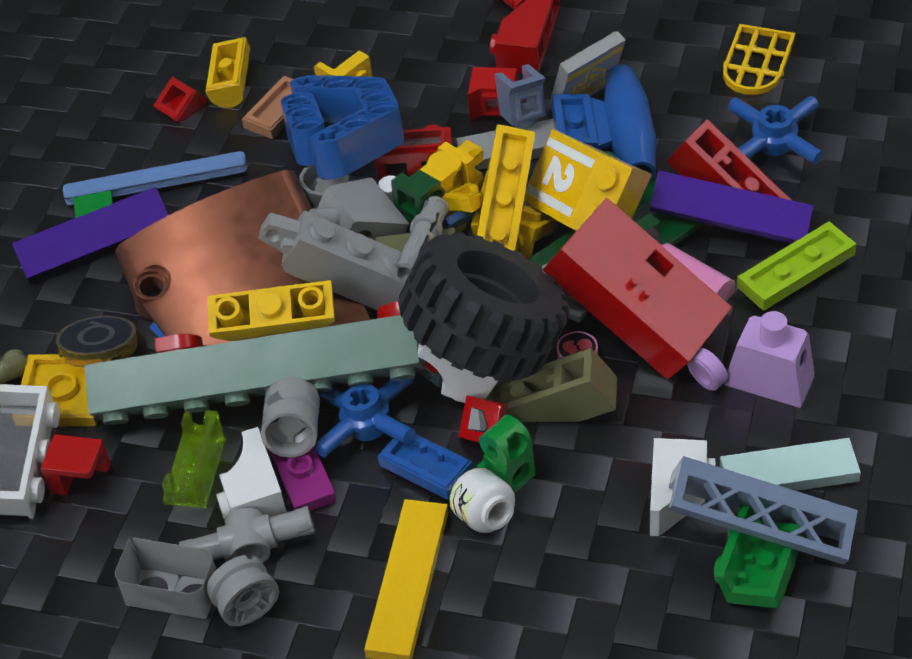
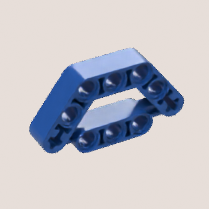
(363, 119)

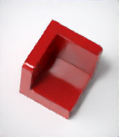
(72, 458)

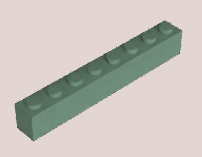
(248, 367)

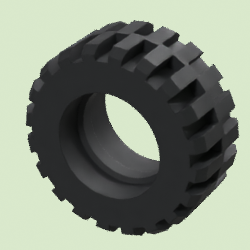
(483, 307)

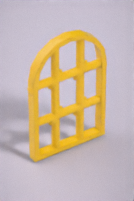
(745, 67)

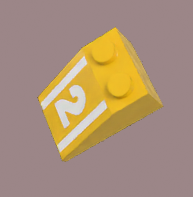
(576, 178)

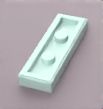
(799, 465)

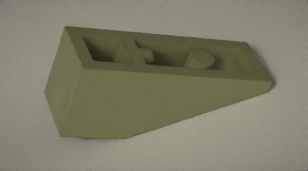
(561, 391)

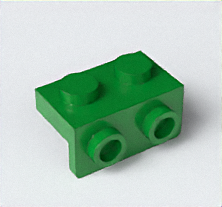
(753, 568)

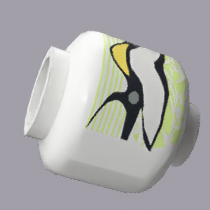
(482, 500)

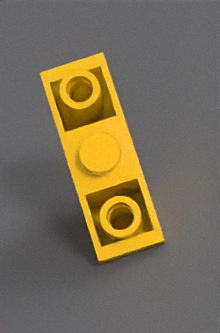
(270, 311)

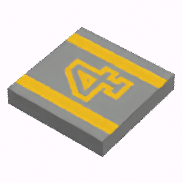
(588, 69)

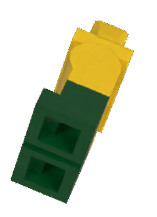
(442, 173)

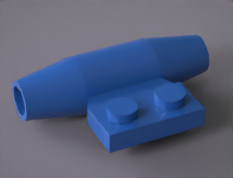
(617, 122)

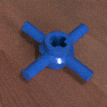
(777, 129)
(364, 415)

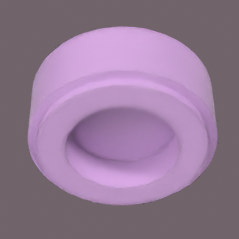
(707, 369)

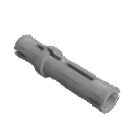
(422, 228)

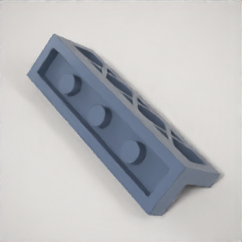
(769, 504)

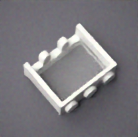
(25, 434)

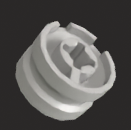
(242, 590)

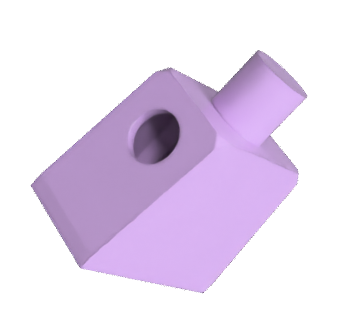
(772, 360)

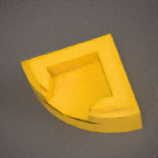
(464, 198)

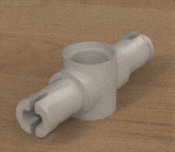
(253, 533)

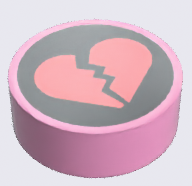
(575, 342)

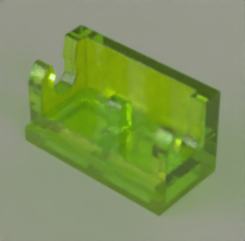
(195, 462)

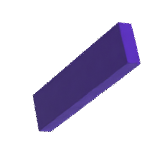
(730, 207)
(88, 233)

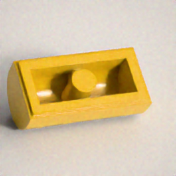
(228, 72)

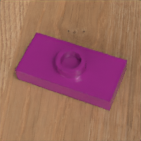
(304, 480)

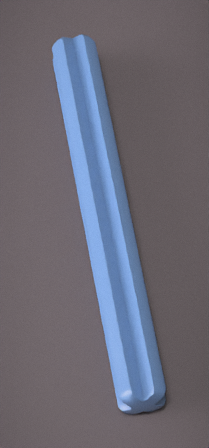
(159, 176)

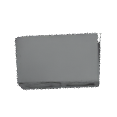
(165, 562)

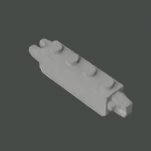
(325, 251)

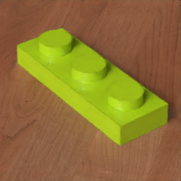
(796, 265)

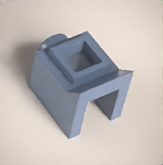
(521, 100)

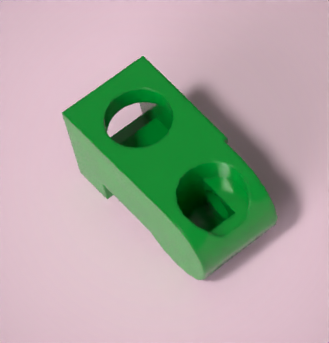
(508, 449)

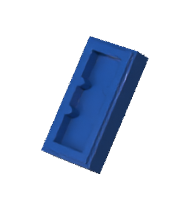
(425, 464)

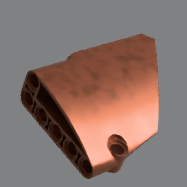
(217, 251)

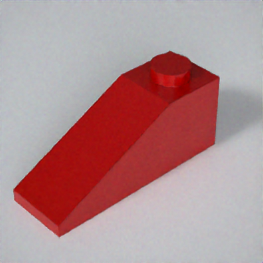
(525, 35)
(716, 159)

